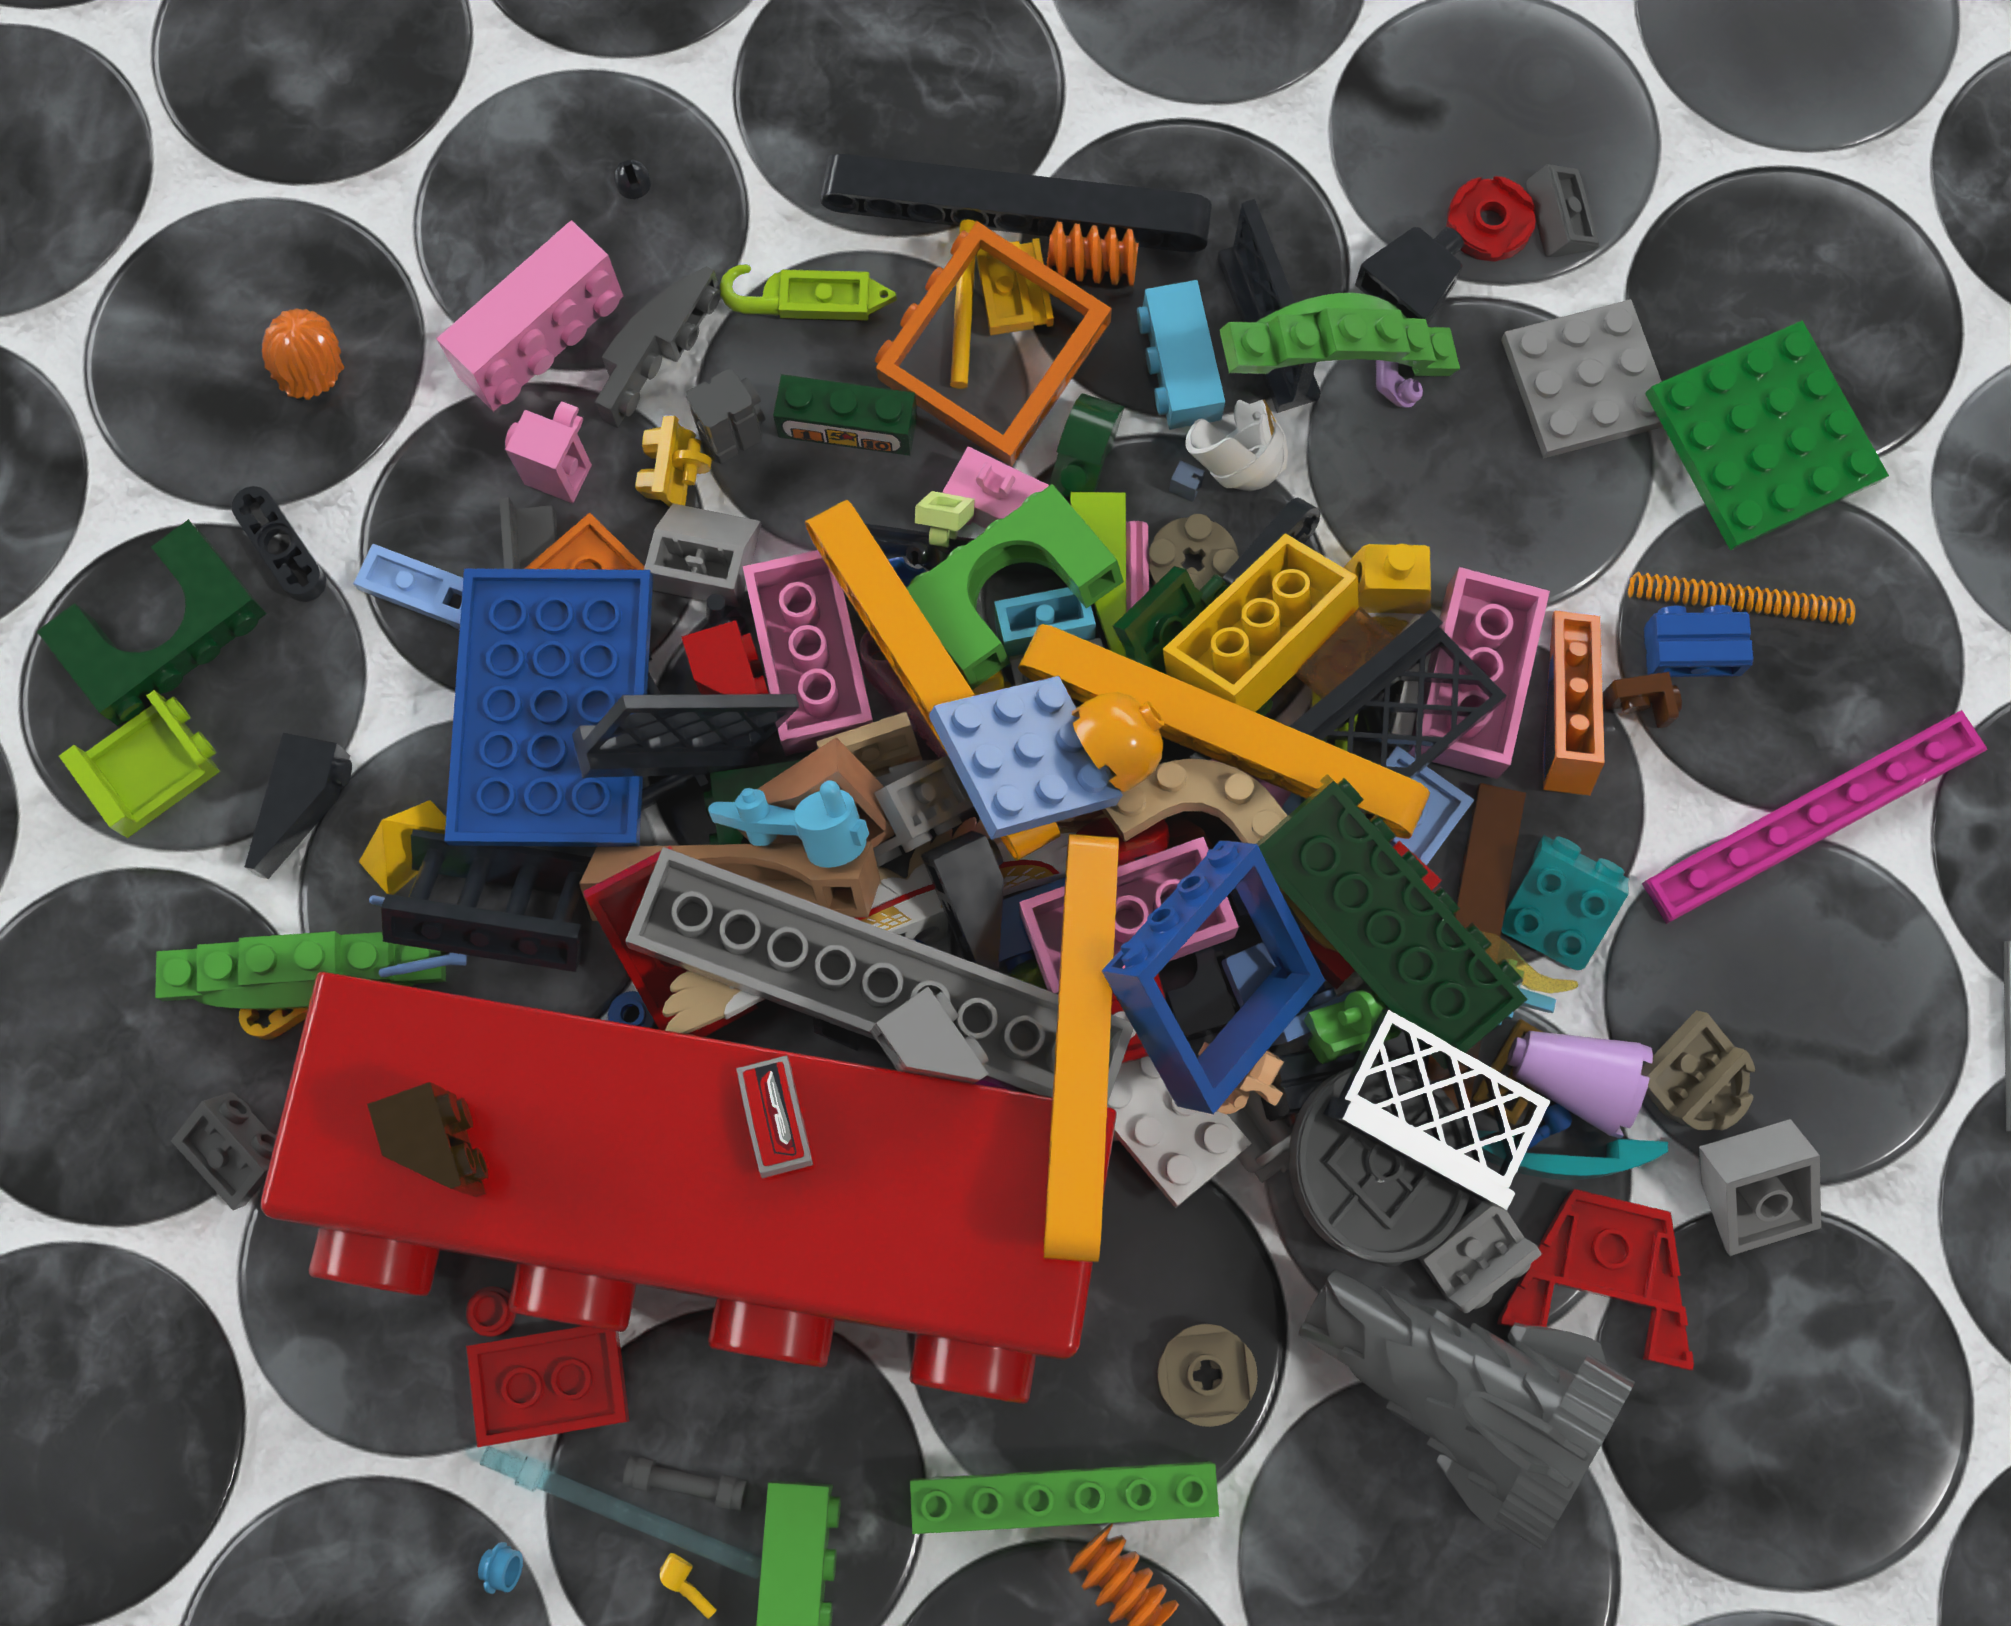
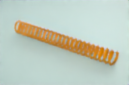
(1749, 606)

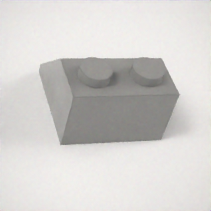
(1762, 1186)

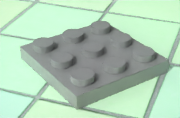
(1584, 377)

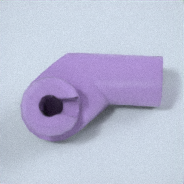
(1394, 387)

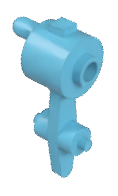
(823, 821)

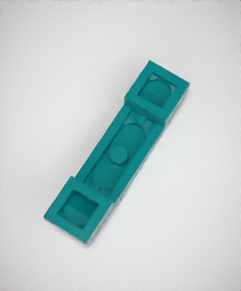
(1620, 1156)

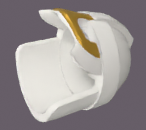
(1246, 457)

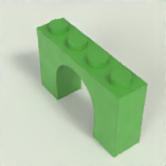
(1039, 532)

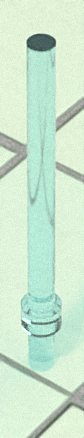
(532, 1475)

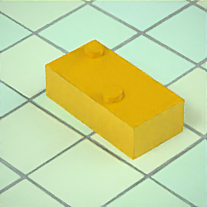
(1264, 625)

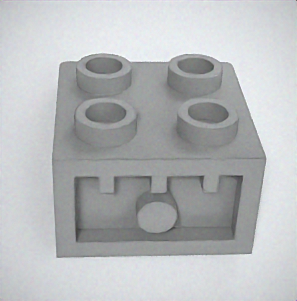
(919, 803)

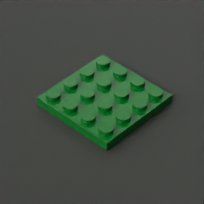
(1766, 434)

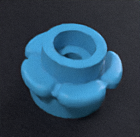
(500, 1568)

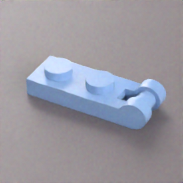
(410, 584)

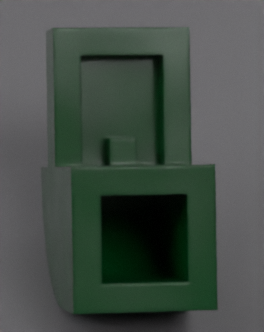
(1085, 444)

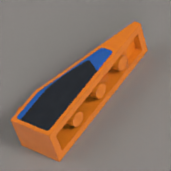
(1574, 705)

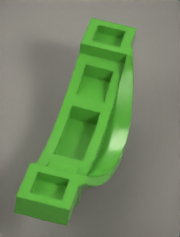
(1338, 329)
(281, 969)

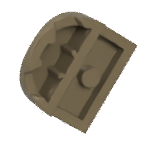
(1700, 1076)

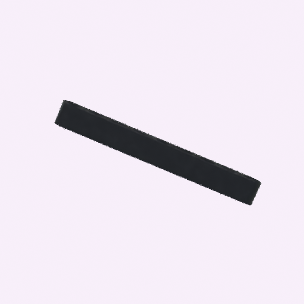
(1013, 201)

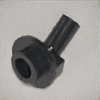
(719, 614)

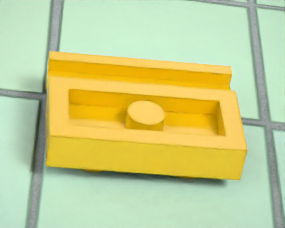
(1009, 297)

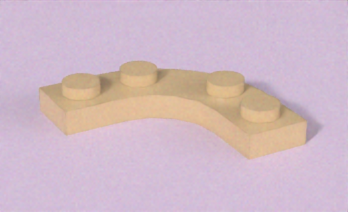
(1198, 787)

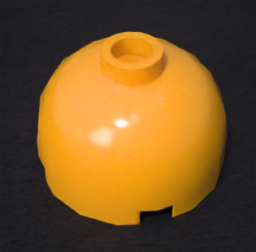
(1121, 736)

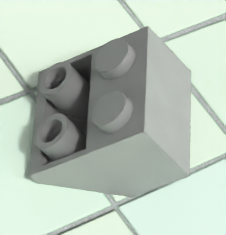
(702, 553)
(925, 1041)

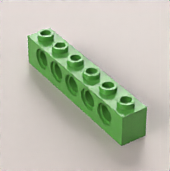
(1064, 1497)

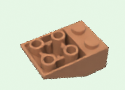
(837, 764)

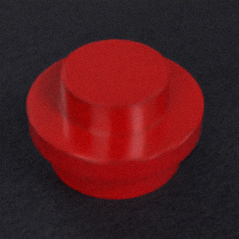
(489, 1311)

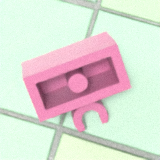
(549, 452)
(992, 484)

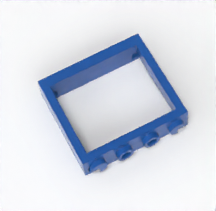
(1209, 1080)

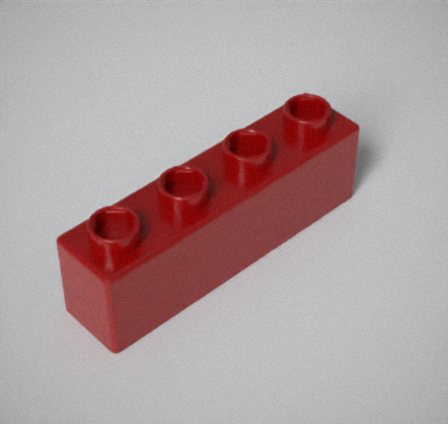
(635, 1165)

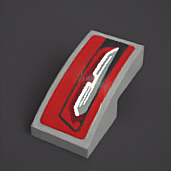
(774, 1116)

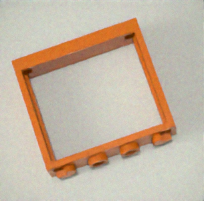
(1045, 395)

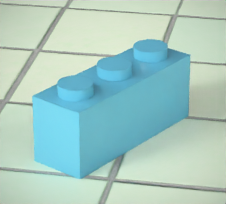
(1181, 354)

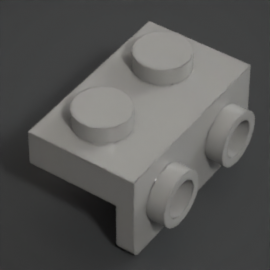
(1479, 1257)

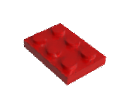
(546, 1384)

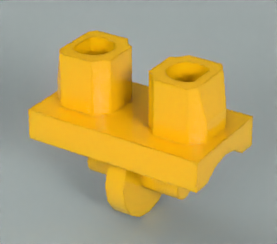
(676, 462)

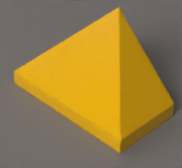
(389, 850)

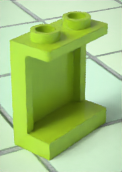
(143, 766)

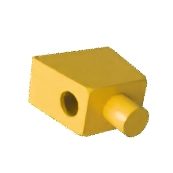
(1393, 578)

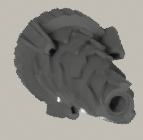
(1506, 1417)

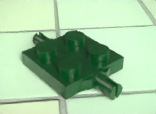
(1163, 615)

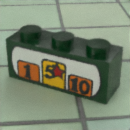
(845, 414)

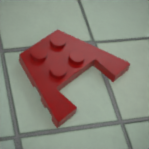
(1614, 1253)

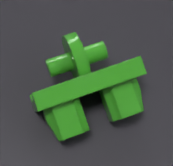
(1345, 1025)

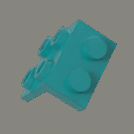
(1565, 902)

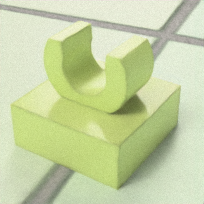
(944, 514)

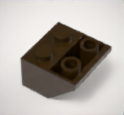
(429, 1135)

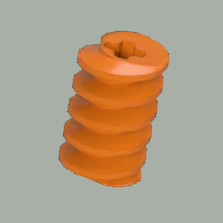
(1093, 253)
(1119, 1582)

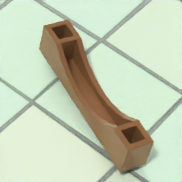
(782, 866)

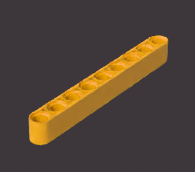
(899, 629)
(1225, 729)
(1082, 1052)

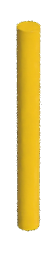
(962, 321)

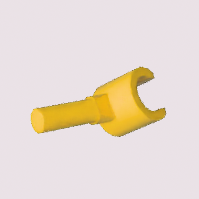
(674, 1576)

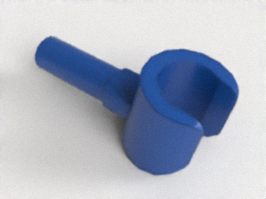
(1555, 1119)

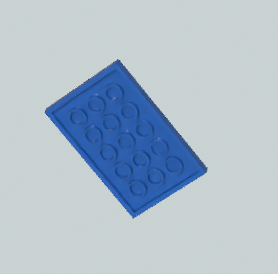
(531, 668)

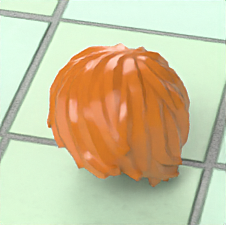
(302, 353)

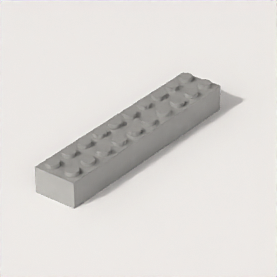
(844, 967)

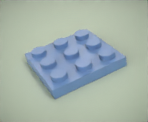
(1022, 757)

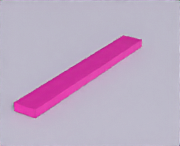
(1813, 816)

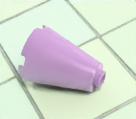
(1585, 1075)

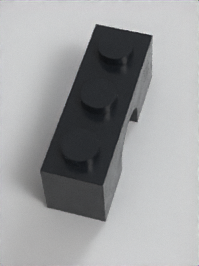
(1206, 1001)

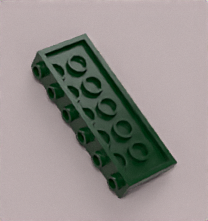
(1388, 919)

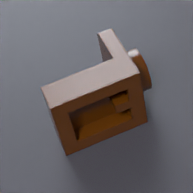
(1638, 692)

